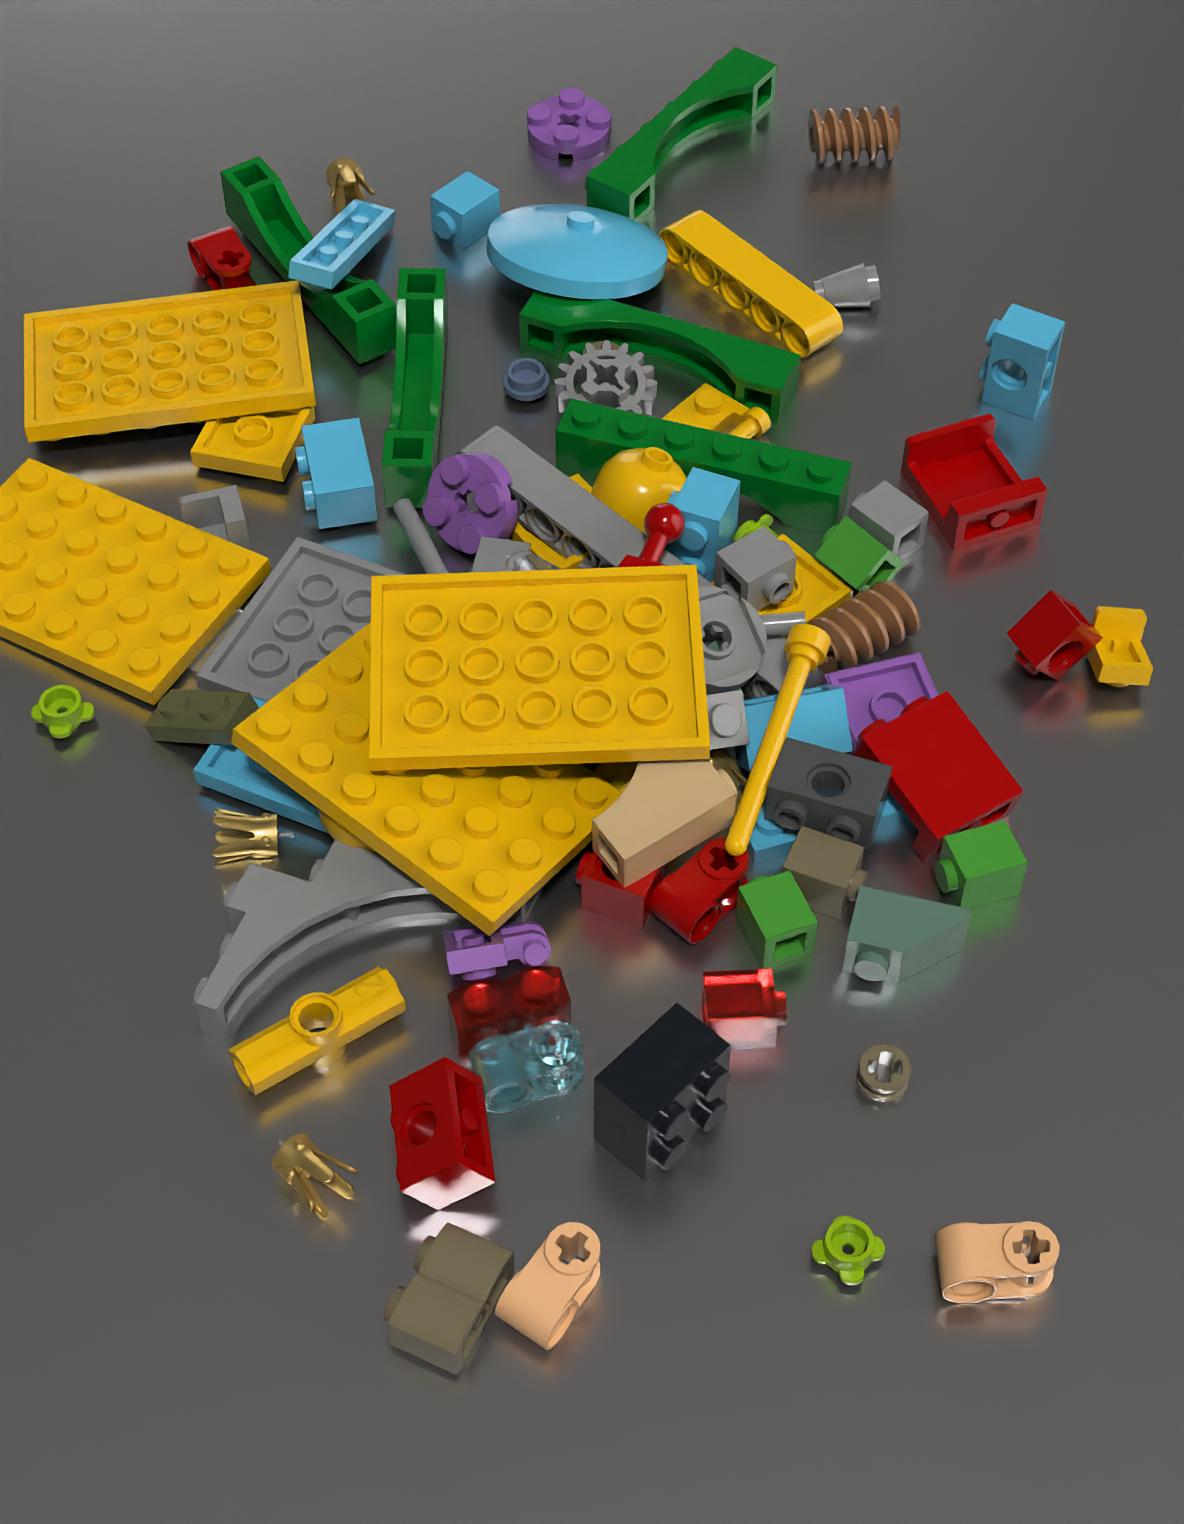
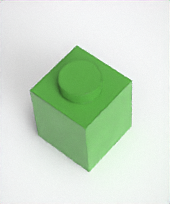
(857, 555)
(981, 865)
(776, 919)

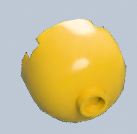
(637, 481)

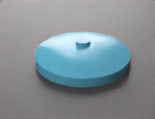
(576, 251)

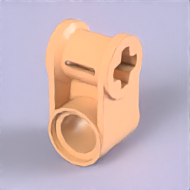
(991, 1260)
(549, 1293)

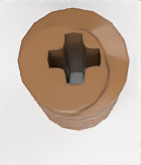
(854, 133)
(867, 625)

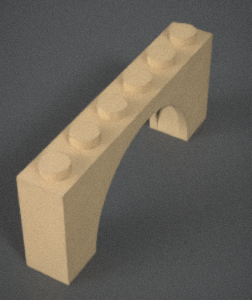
(662, 816)

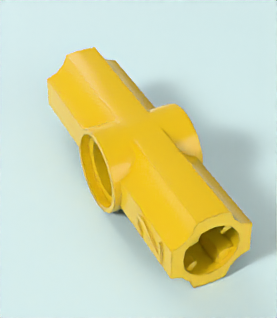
(290, 1044)

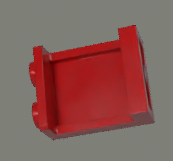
(970, 483)
(940, 770)

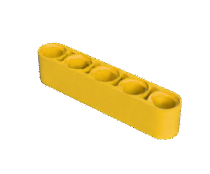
(751, 283)

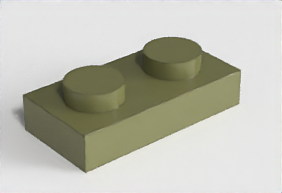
(199, 716)

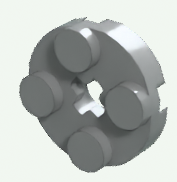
(743, 640)

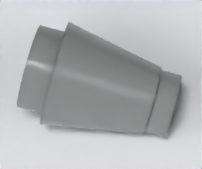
(850, 287)

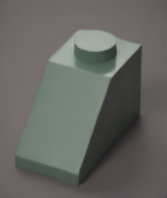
(901, 935)

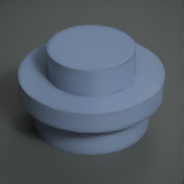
(526, 379)

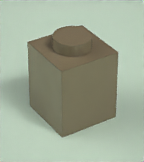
(826, 871)

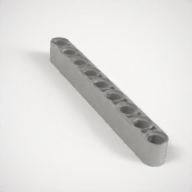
(579, 522)

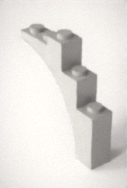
(286, 918)

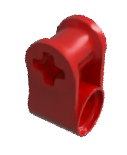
(221, 259)
(700, 891)

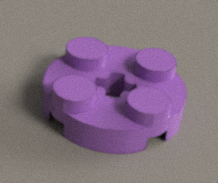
(569, 125)
(448, 507)

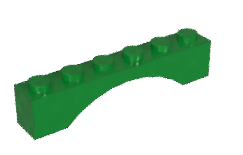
(726, 94)
(355, 308)
(734, 365)
(415, 415)
(792, 484)

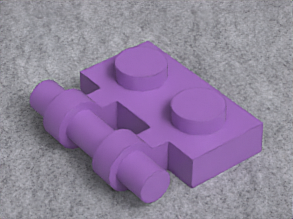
(478, 955)

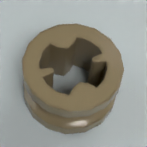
(887, 1055)

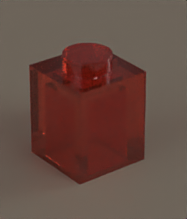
(743, 1007)

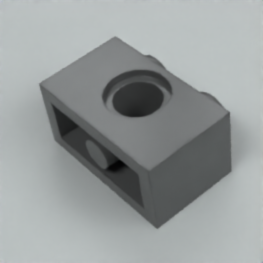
(827, 792)

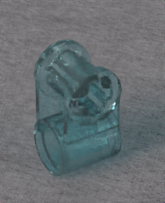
(524, 1068)

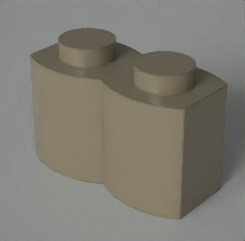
(449, 1297)

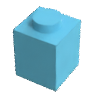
(464, 209)

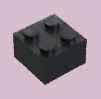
(662, 1092)

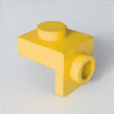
(1120, 656)

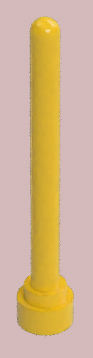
(805, 650)

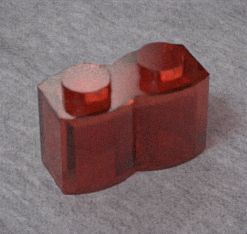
(506, 1006)

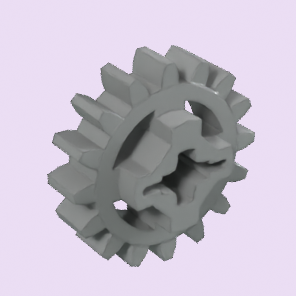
(607, 379)

